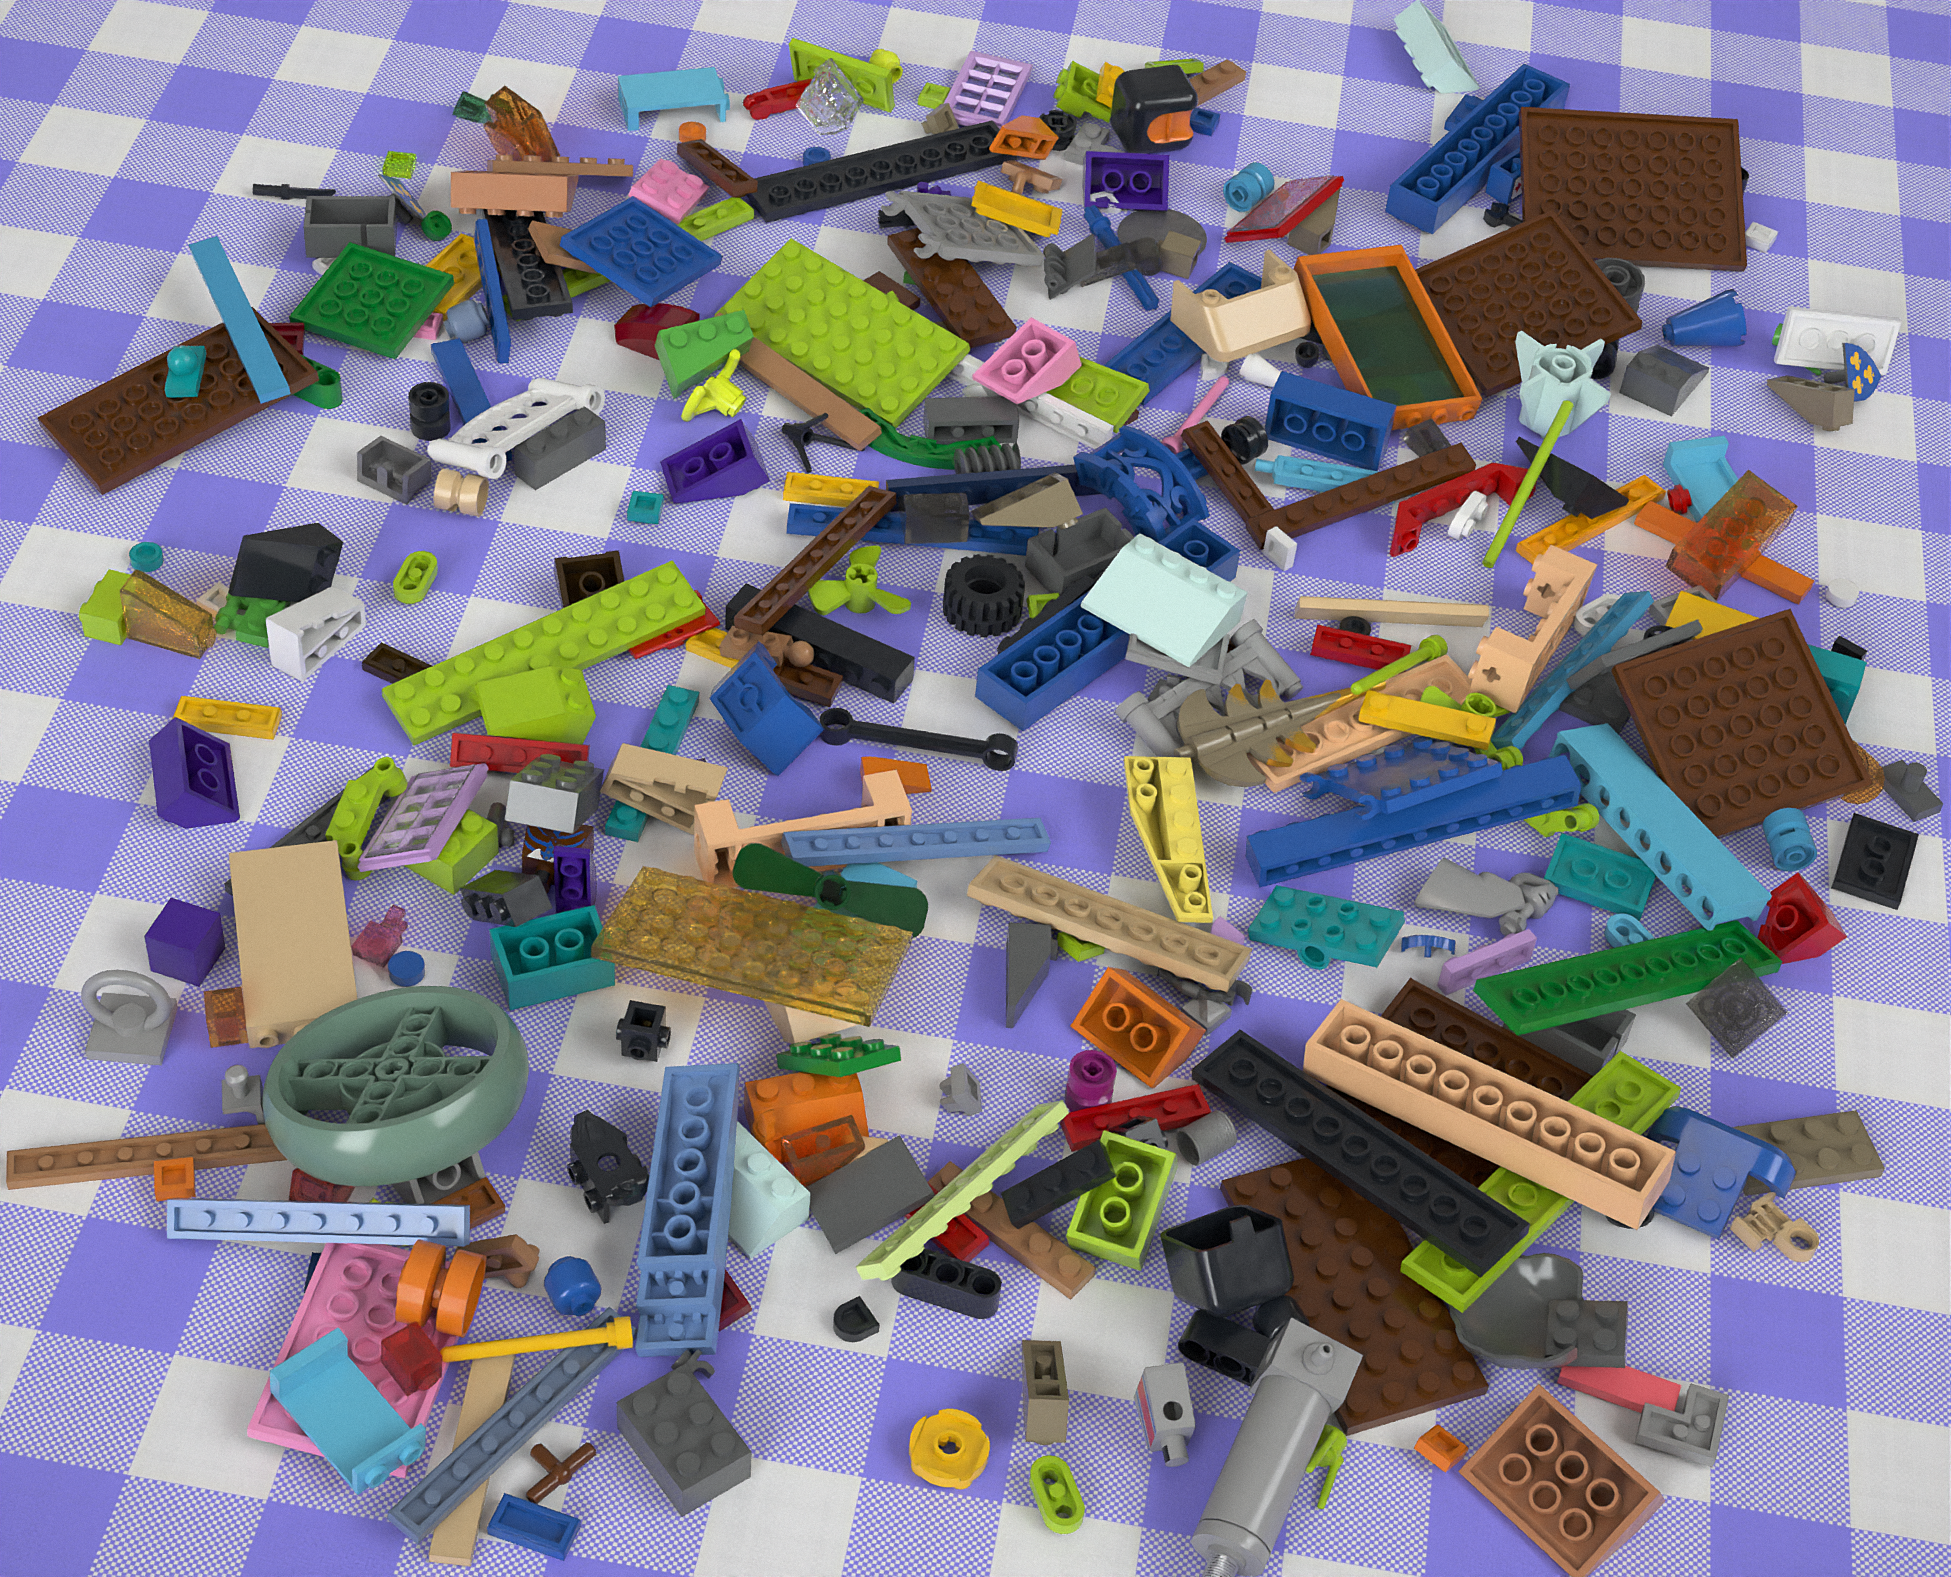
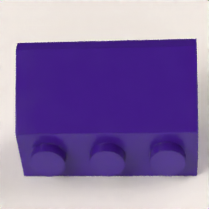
(1132, 178)
(193, 776)

